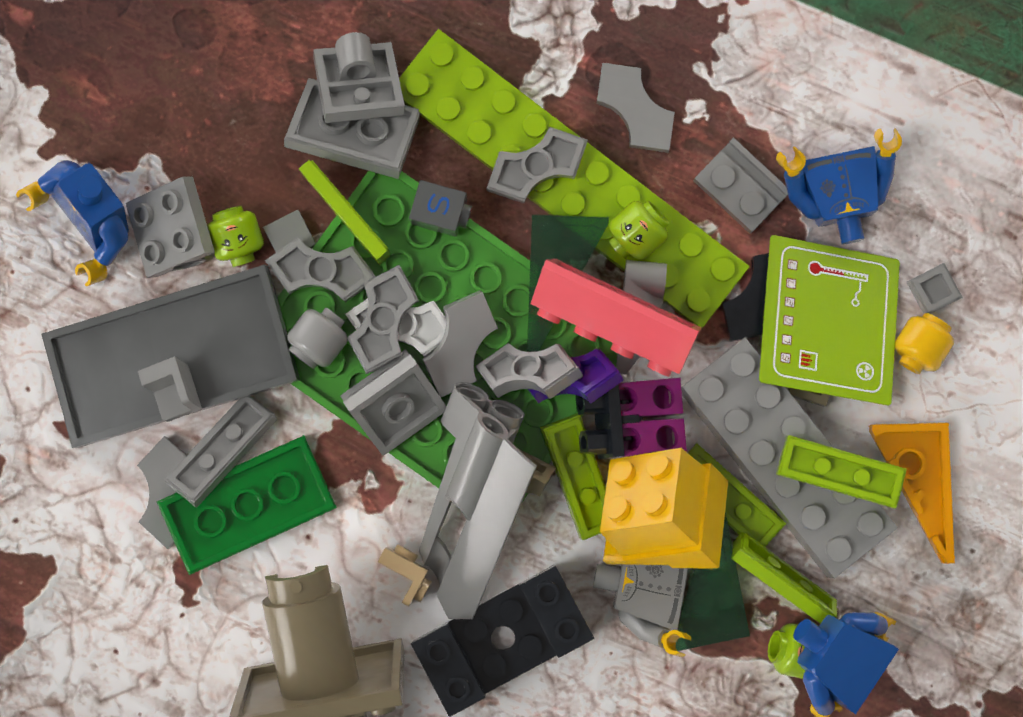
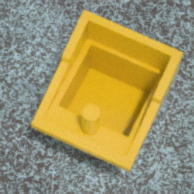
(664, 511)

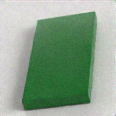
(248, 506)

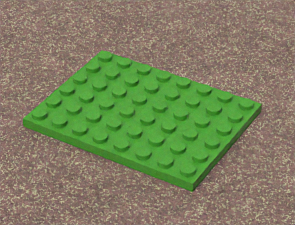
(439, 271)

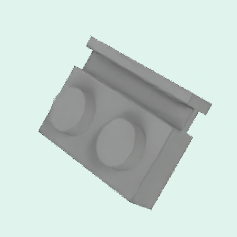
(741, 185)

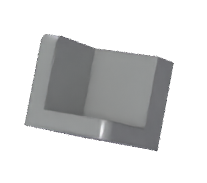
(171, 387)

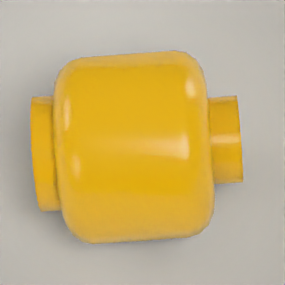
(924, 343)

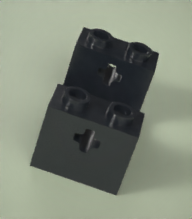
(468, 665)

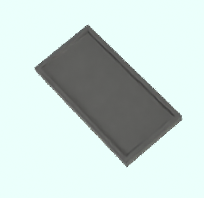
(221, 329)

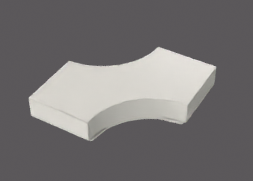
(420, 326)

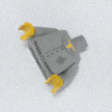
(647, 600)

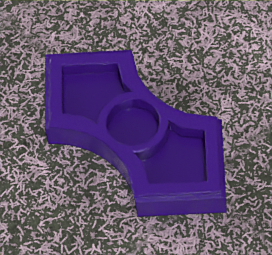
(597, 378)

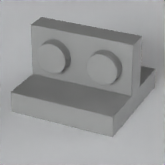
(393, 402)

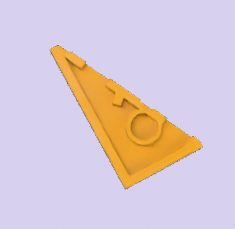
(927, 482)

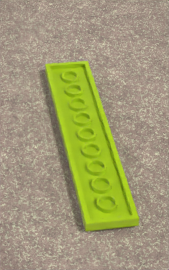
(493, 116)

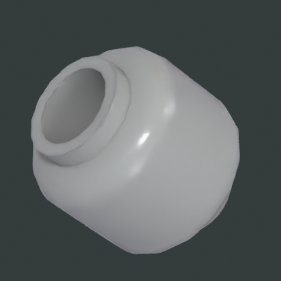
(317, 337)

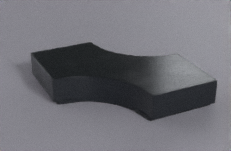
(746, 312)

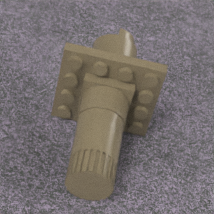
(314, 658)

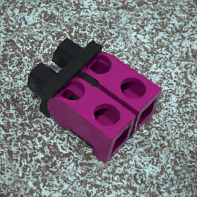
(620, 419)

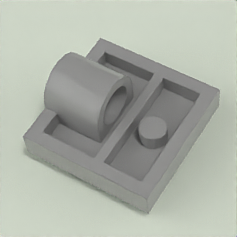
(358, 80)
(170, 228)

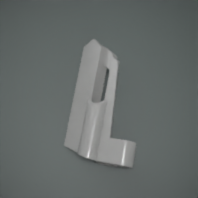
(488, 484)

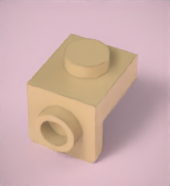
(403, 562)

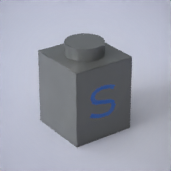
(440, 209)

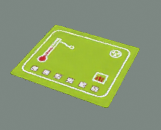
(829, 320)

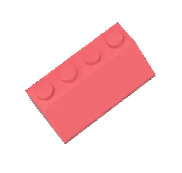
(614, 315)

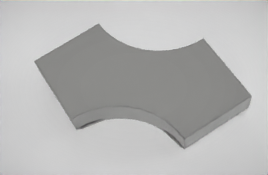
(624, 94)
(521, 172)
(303, 267)
(466, 327)
(377, 337)
(542, 370)
(156, 467)

